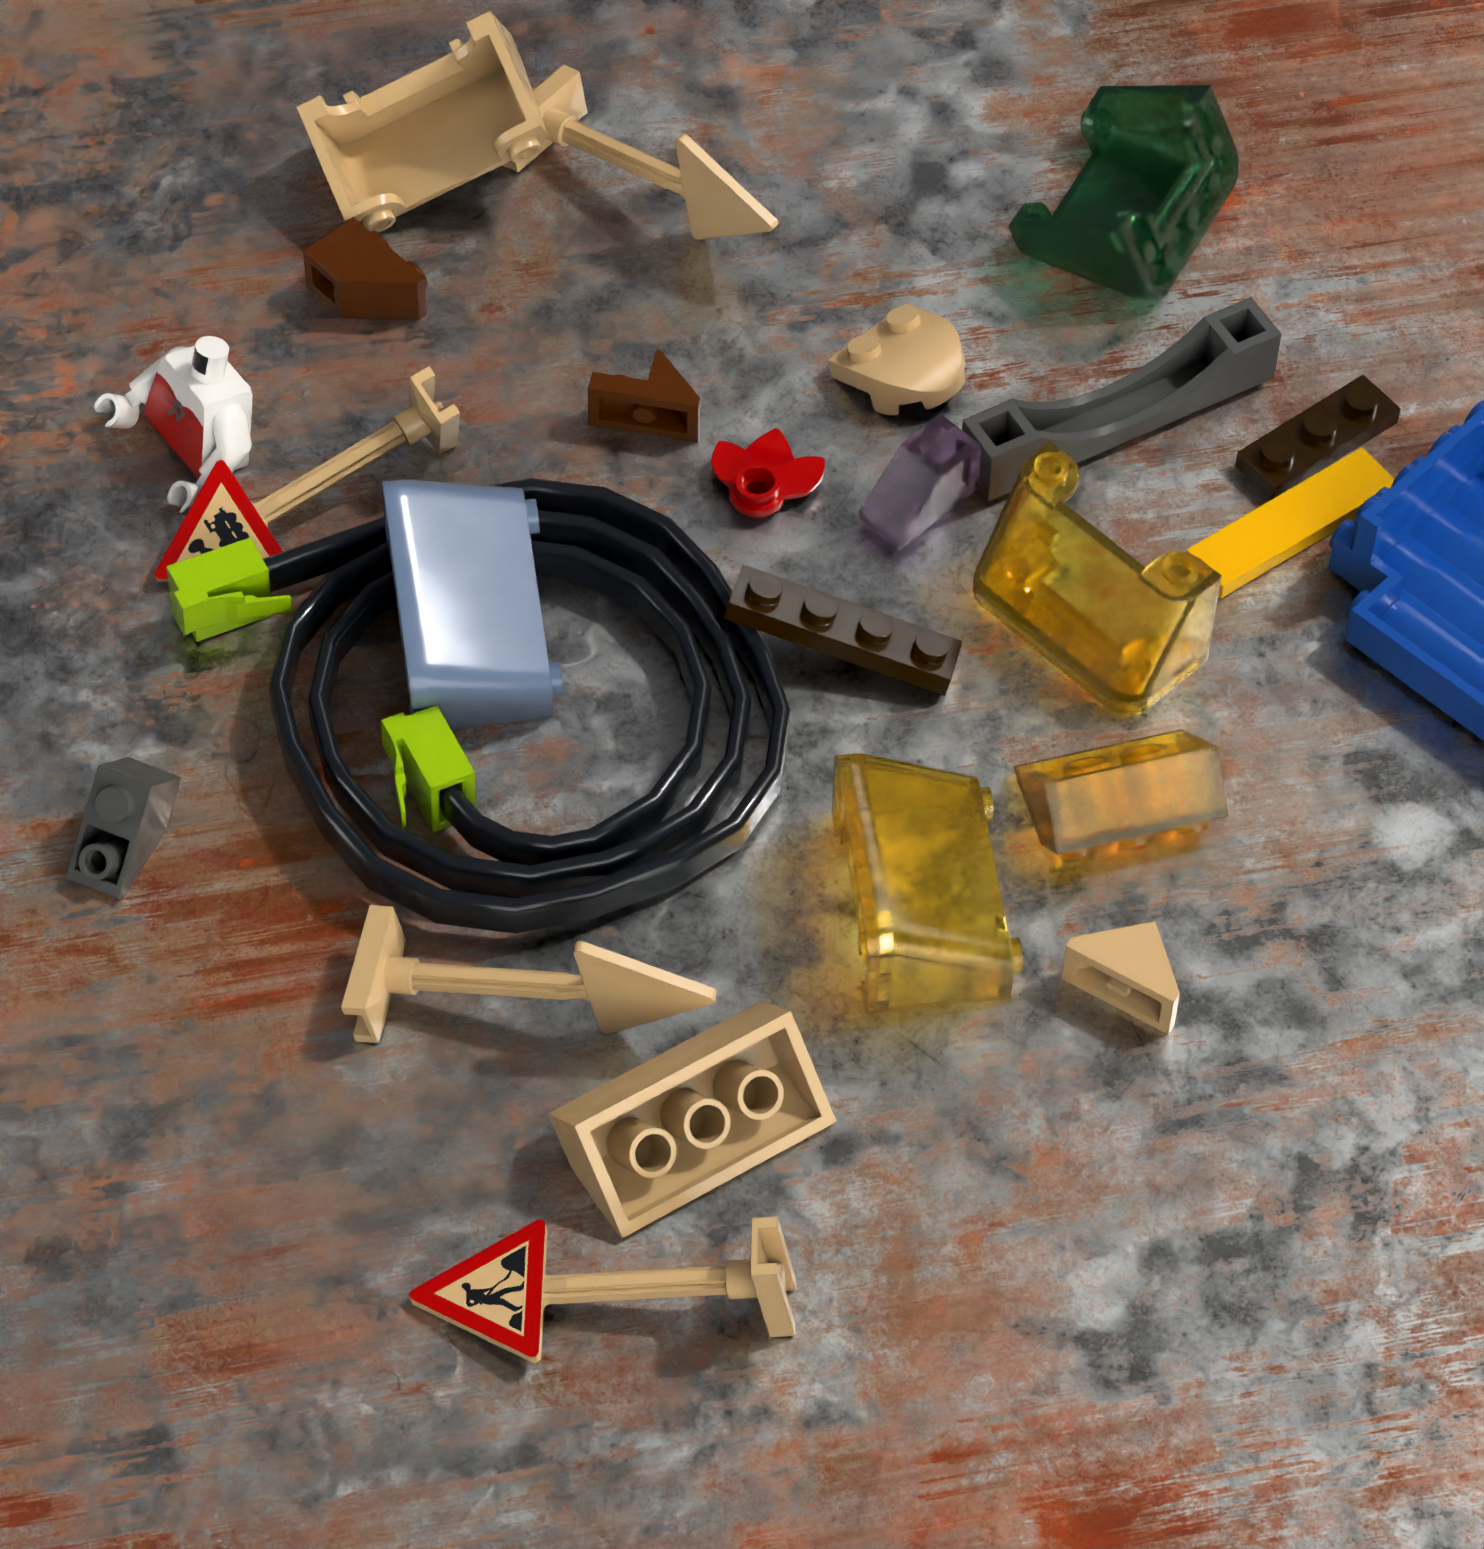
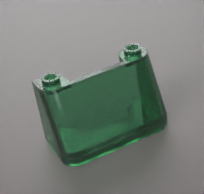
(1144, 194)

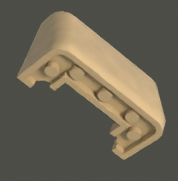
(428, 128)

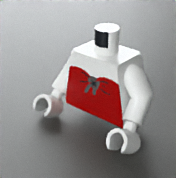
(195, 406)

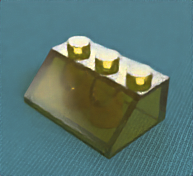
(1123, 792)

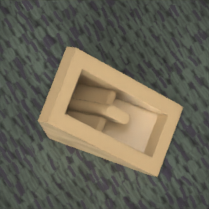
(1126, 971)

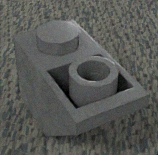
(121, 824)

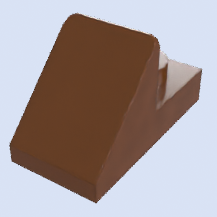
(654, 407)

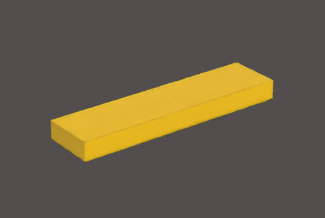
(1291, 520)

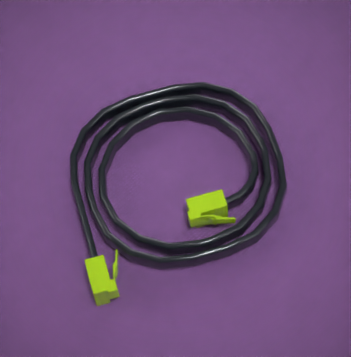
(539, 878)

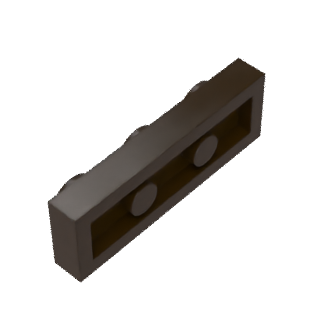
(1317, 437)

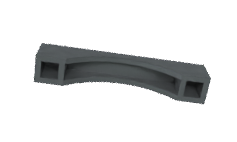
(1208, 364)

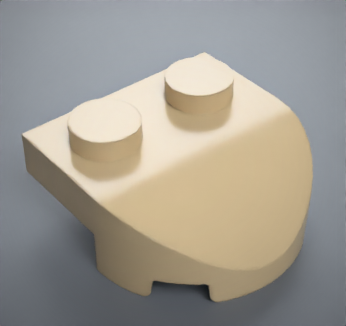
(904, 360)

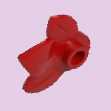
(765, 469)

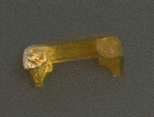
(1086, 601)
(922, 884)

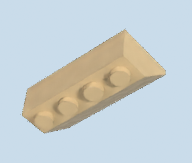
(693, 1117)

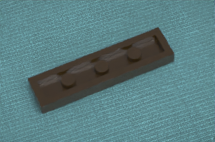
(843, 629)

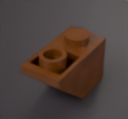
(363, 276)

